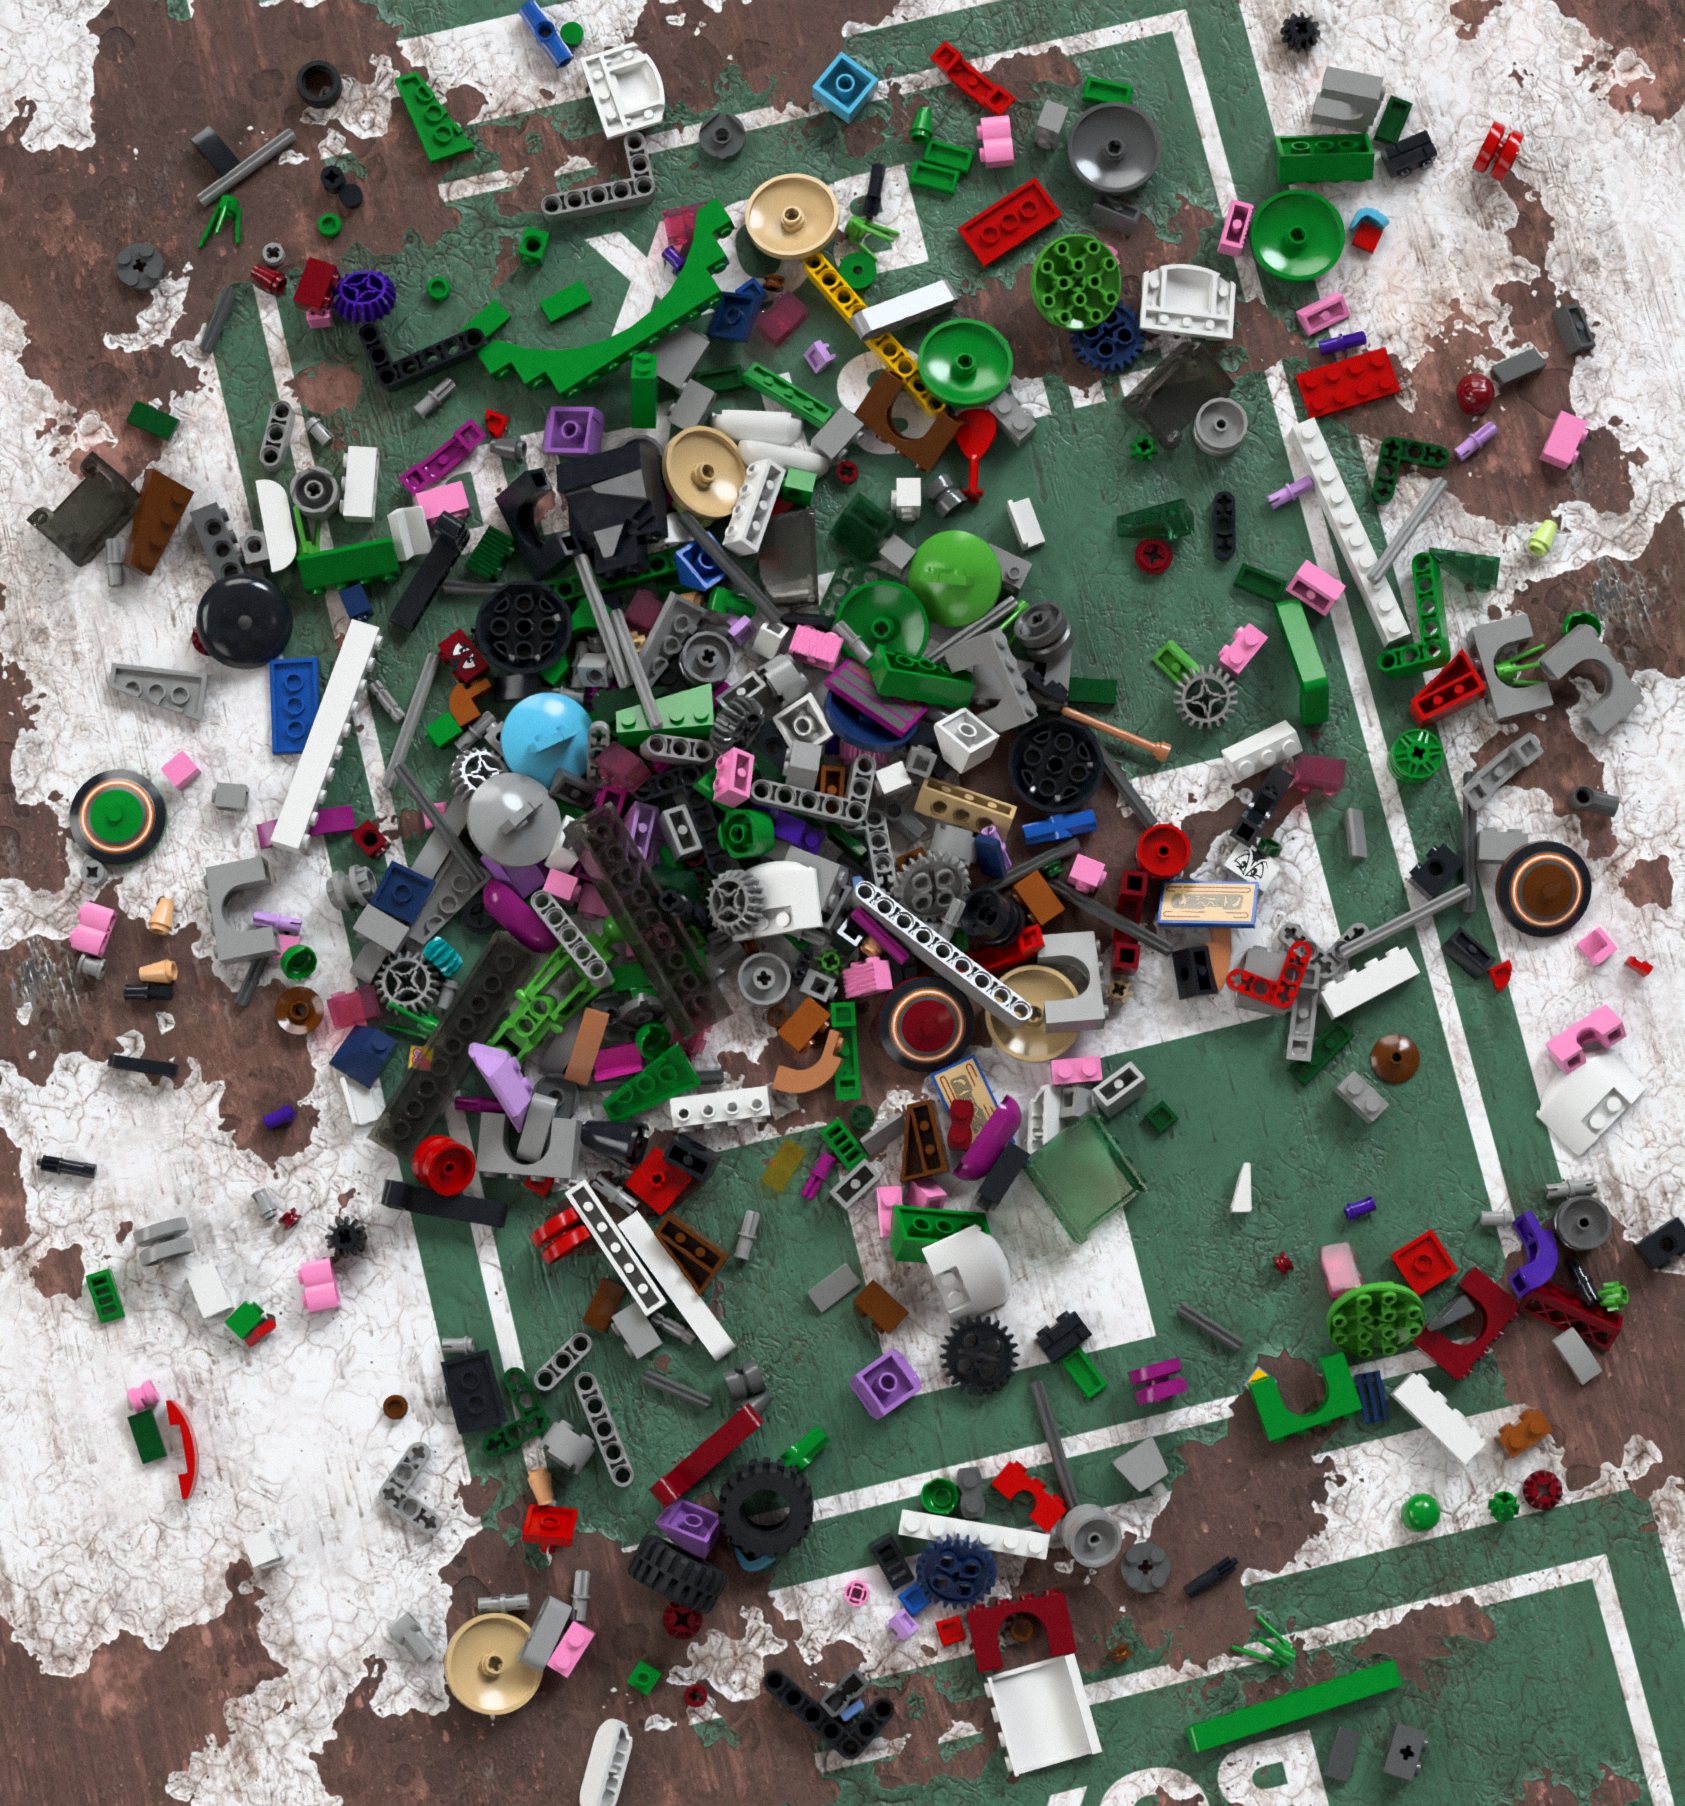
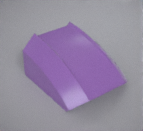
(573, 431)
(519, 880)
(885, 1383)
(690, 1527)

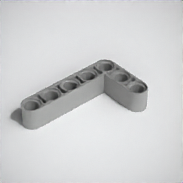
(607, 190)
(819, 799)

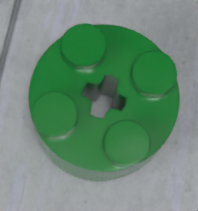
(746, 833)

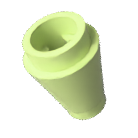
(1542, 538)

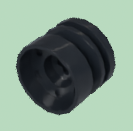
(992, 918)

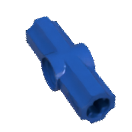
(552, 45)
(1059, 827)

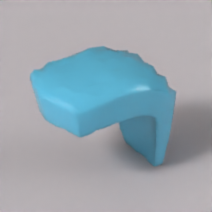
(1371, 215)
(754, 1565)

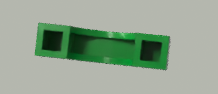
(582, 621)

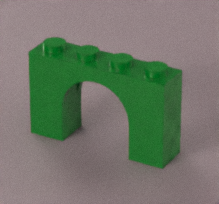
(1338, 1401)

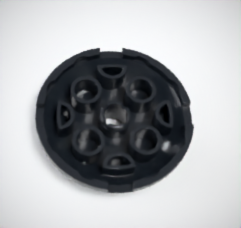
(240, 596)
(518, 605)
(1062, 742)

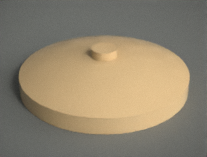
(792, 216)
(703, 472)
(1030, 1042)
(485, 1667)

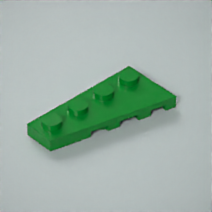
(431, 121)
(656, 1083)

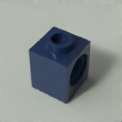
(356, 603)

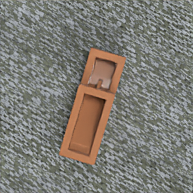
(1219, 955)
(586, 1046)

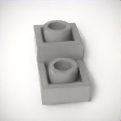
(1577, 1355)

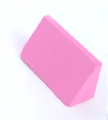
(1323, 313)

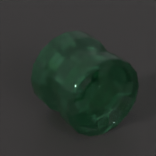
(858, 1121)

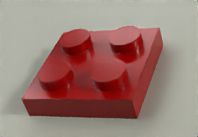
(1423, 1262)

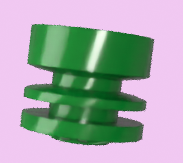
(1414, 770)

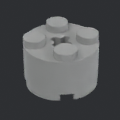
(308, 482)
(783, 680)
(956, 842)
(567, 1447)

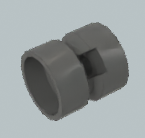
(945, 496)
(744, 1380)

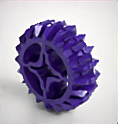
(364, 296)

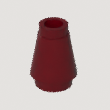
(270, 279)

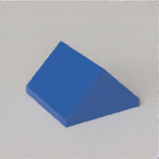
(697, 568)

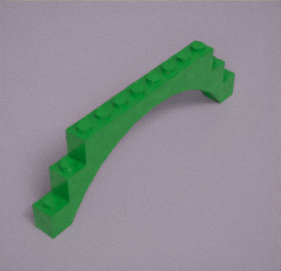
(585, 366)

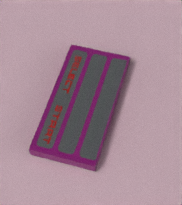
(855, 685)

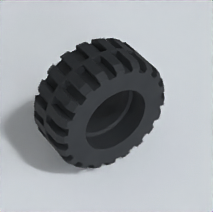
(765, 1538)
(677, 1574)

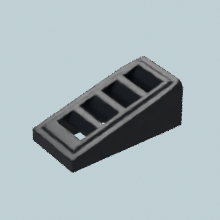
(882, 1542)

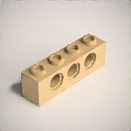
(959, 798)

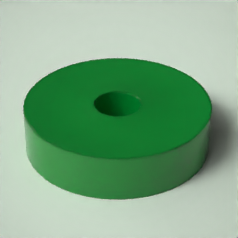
(860, 261)

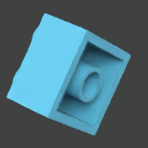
(845, 87)

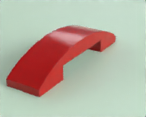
(970, 80)
(995, 959)
(178, 1417)

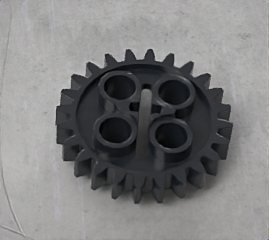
(984, 1334)

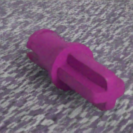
(480, 1104)
(818, 1176)

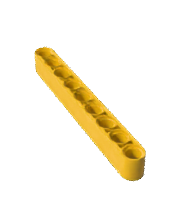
(878, 345)

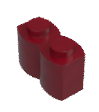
(960, 1118)

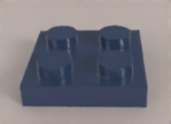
(735, 317)
(403, 893)

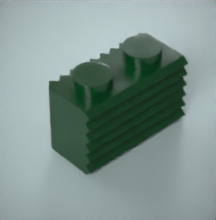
(491, 554)

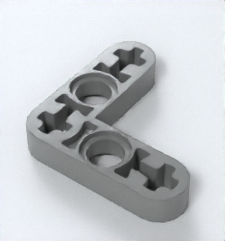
(594, 745)
(1328, 956)
(401, 1487)

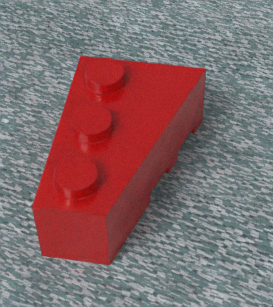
(1448, 692)

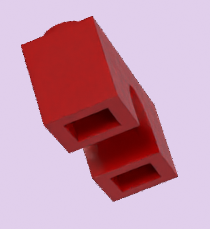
(1047, 1508)

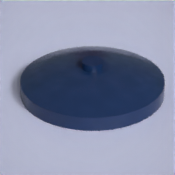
(860, 729)

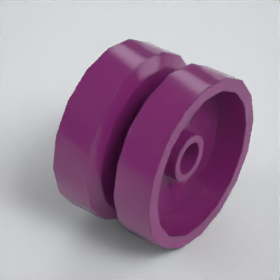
(1158, 1383)

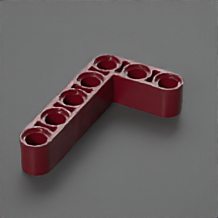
(706, 1456)

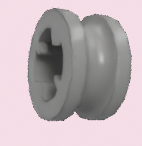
(273, 247)
(440, 1396)

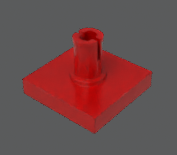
(658, 1182)
(549, 1526)

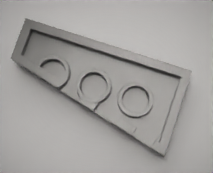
(671, 628)
(170, 689)
(448, 896)

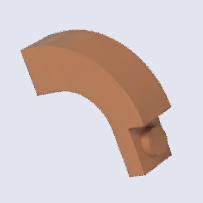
(815, 1077)

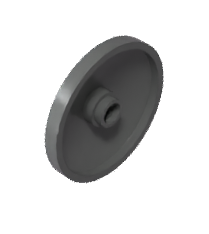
(1114, 148)

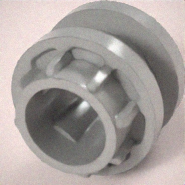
(347, 889)

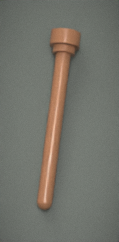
(1158, 749)

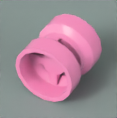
(143, 1395)
(856, 1593)

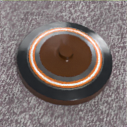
(1543, 888)

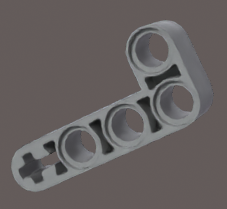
(875, 855)

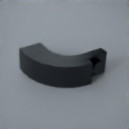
(1261, 806)

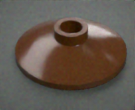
(287, 1008)
(1386, 1067)

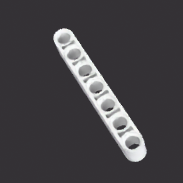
(676, 1286)

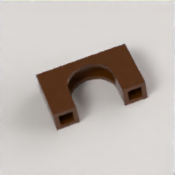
(876, 415)

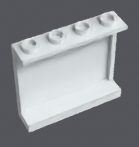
(1042, 1714)

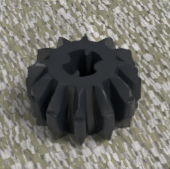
(1291, 30)
(354, 1234)

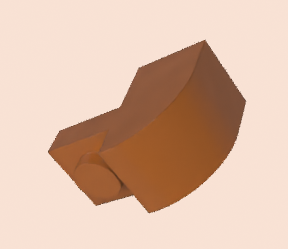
(463, 700)

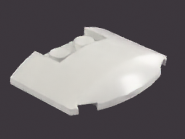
(625, 89)
(1187, 302)
(790, 899)
(1587, 1099)
(969, 1272)

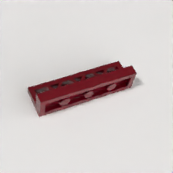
(1574, 1309)

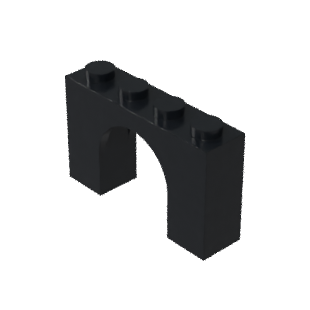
(518, 507)
(1001, 1177)

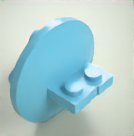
(545, 735)

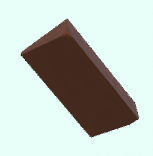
(603, 1305)

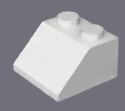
(804, 722)
(964, 740)

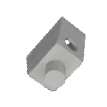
(1143, 1467)

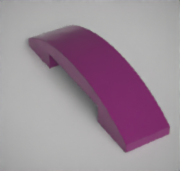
(444, 459)
(330, 820)

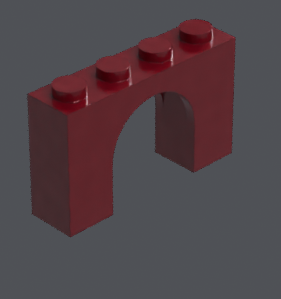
(1129, 904)
(1496, 1309)
(986, 1621)

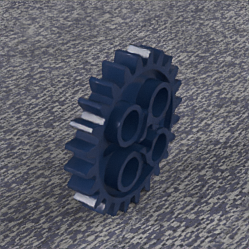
(1121, 351)
(950, 1589)

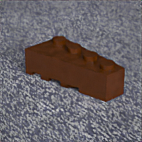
(156, 518)

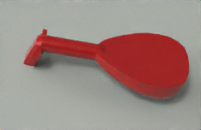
(975, 442)

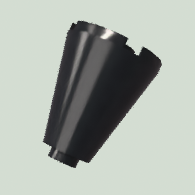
(617, 1141)

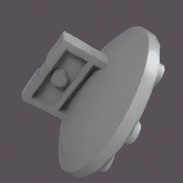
(513, 820)

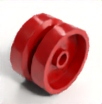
(1498, 151)
(1162, 866)
(443, 1165)
(561, 1237)

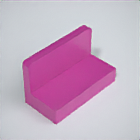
(617, 1061)

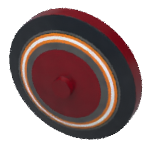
(925, 1023)

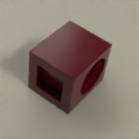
(363, 832)

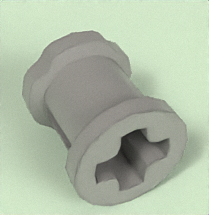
(92, 966)

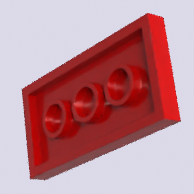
(1009, 222)
(1347, 383)

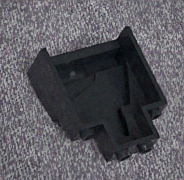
(616, 507)

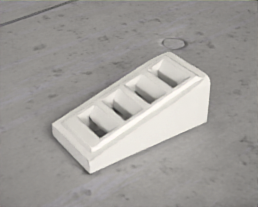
(1242, 1196)

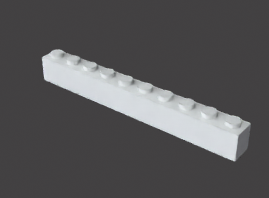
(1348, 531)
(326, 737)

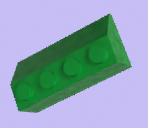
(1324, 158)
(349, 566)
(920, 1227)

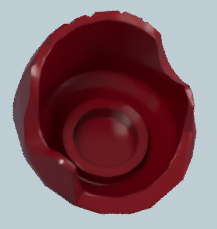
(1475, 394)

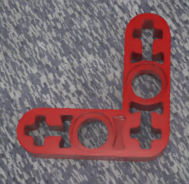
(1274, 988)

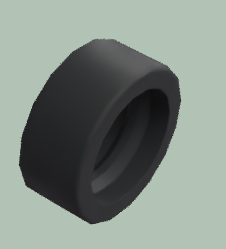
(315, 67)

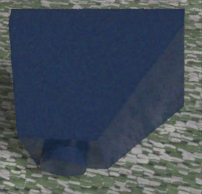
(364, 1054)

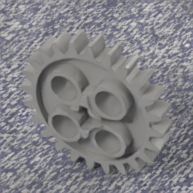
(910, 888)

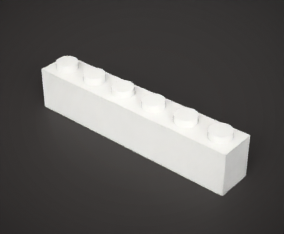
(616, 1248)
(993, 1536)

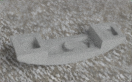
(1500, 769)
(1304, 1015)
(559, 1052)

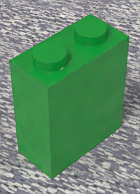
(644, 391)

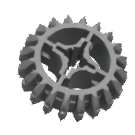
(1216, 696)
(484, 767)
(744, 901)
(413, 976)

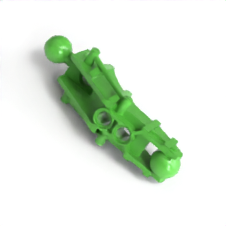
(556, 1015)

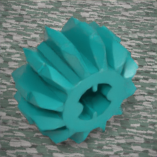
(442, 956)

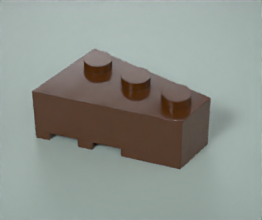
(924, 1144)
(692, 1251)

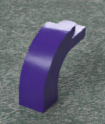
(794, 830)
(1541, 1256)

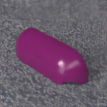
(518, 918)
(990, 1141)

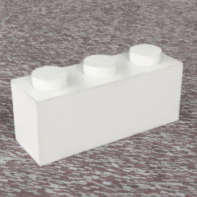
(360, 484)
(1262, 750)

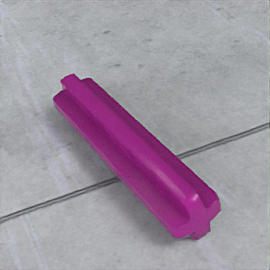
(880, 935)

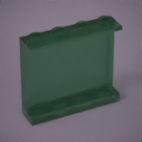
(1084, 1175)

